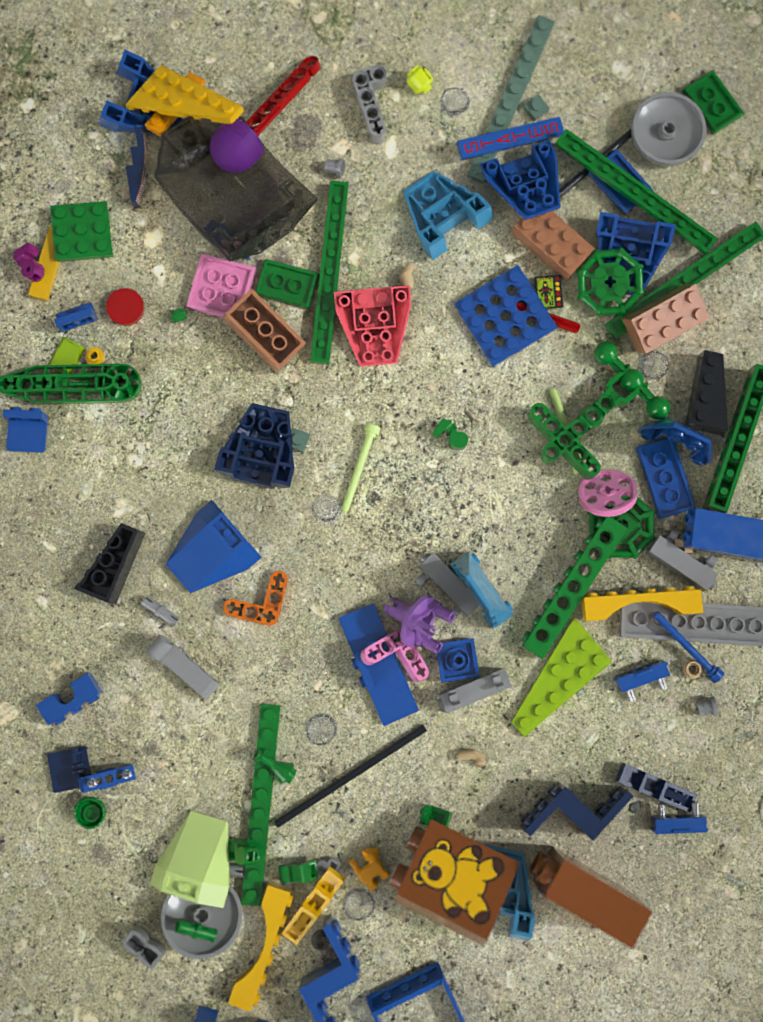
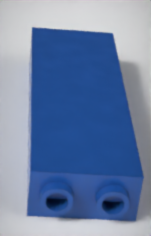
(724, 534)

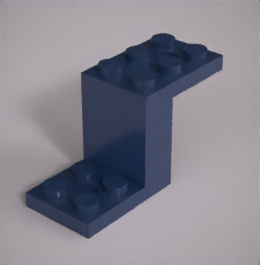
(563, 799)

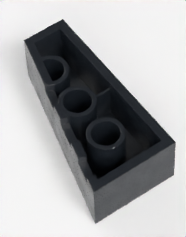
(708, 396)
(112, 565)

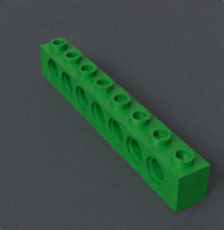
(736, 443)
(615, 531)

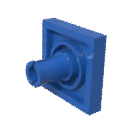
(458, 660)

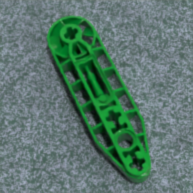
(60, 384)

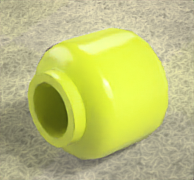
(420, 80)

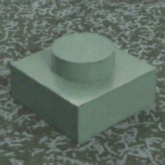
(536, 107)
(299, 439)

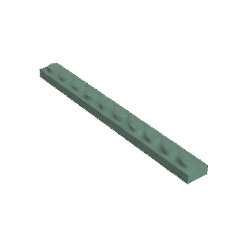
(515, 88)

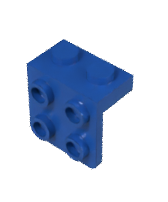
(26, 429)

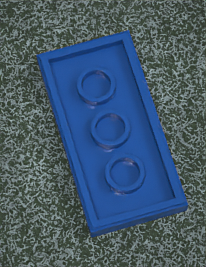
(665, 478)

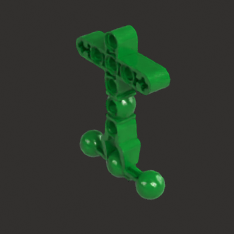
(630, 380)

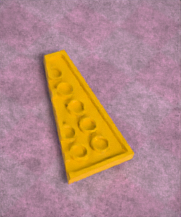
(181, 97)

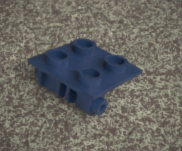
(67, 767)

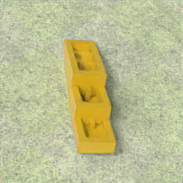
(313, 905)

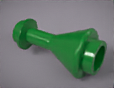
(282, 770)

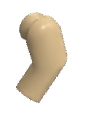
(406, 275)
(474, 755)

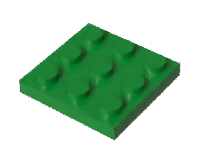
(81, 231)

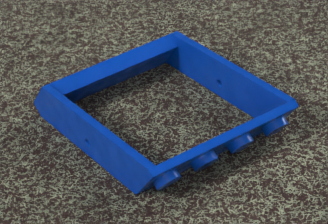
(409, 988)

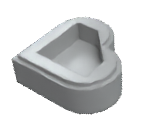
(322, 865)

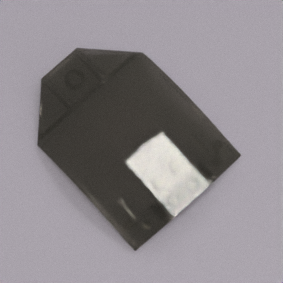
(232, 211)

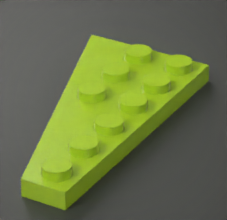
(567, 670)

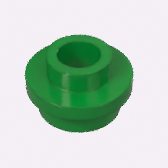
(178, 315)

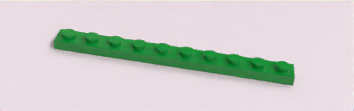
(635, 191)
(329, 272)
(695, 273)
(261, 804)

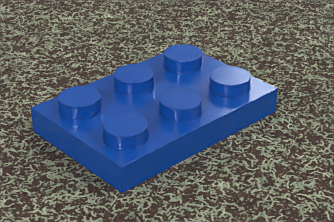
(617, 199)

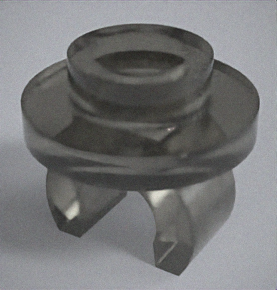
(320, 940)

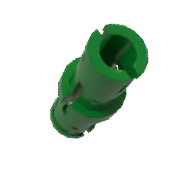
(196, 930)

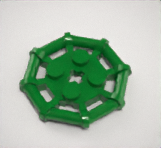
(618, 289)
(634, 529)

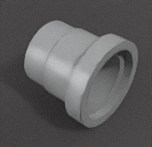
(335, 167)
(707, 707)

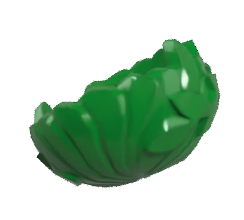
(89, 812)

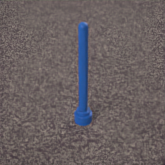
(713, 673)

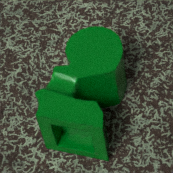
(457, 440)
(243, 852)
(298, 873)

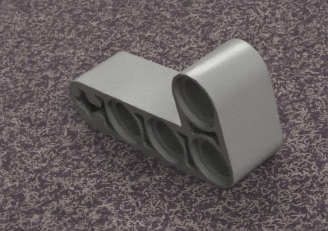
(370, 107)
(182, 665)

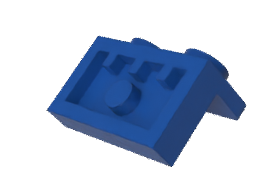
(75, 317)

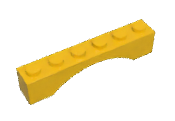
(681, 602)
(246, 986)

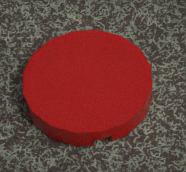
(125, 307)

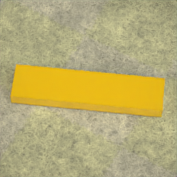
(43, 288)

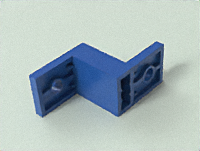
(331, 976)

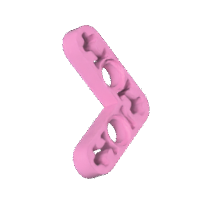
(400, 650)

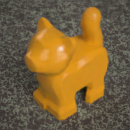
(371, 869)

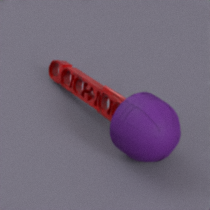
(237, 145)

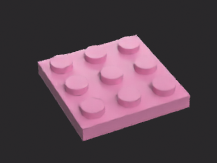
(219, 285)

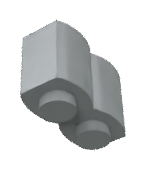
(147, 948)

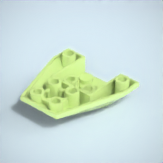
(196, 862)

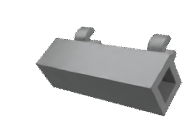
(683, 564)
(448, 582)
(474, 691)

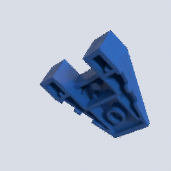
(119, 118)

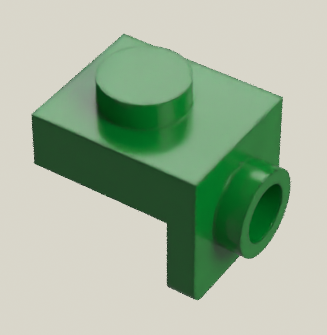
(435, 813)

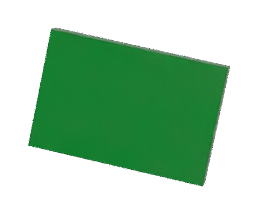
(714, 102)
(287, 284)

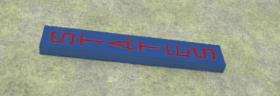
(510, 138)

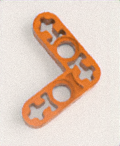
(268, 606)

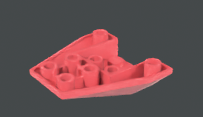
(374, 322)

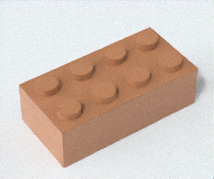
(554, 243)
(666, 318)
(264, 330)

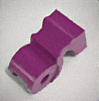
(29, 268)

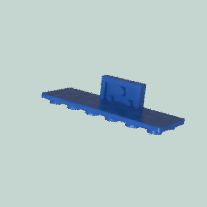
(384, 678)

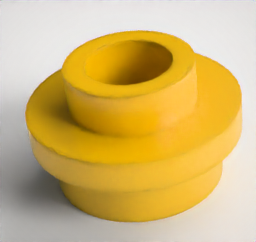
(100, 356)

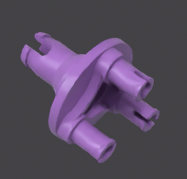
(418, 620)

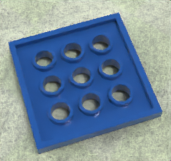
(497, 287)

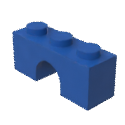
(85, 690)

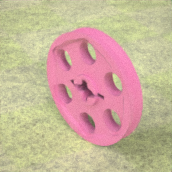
(612, 498)

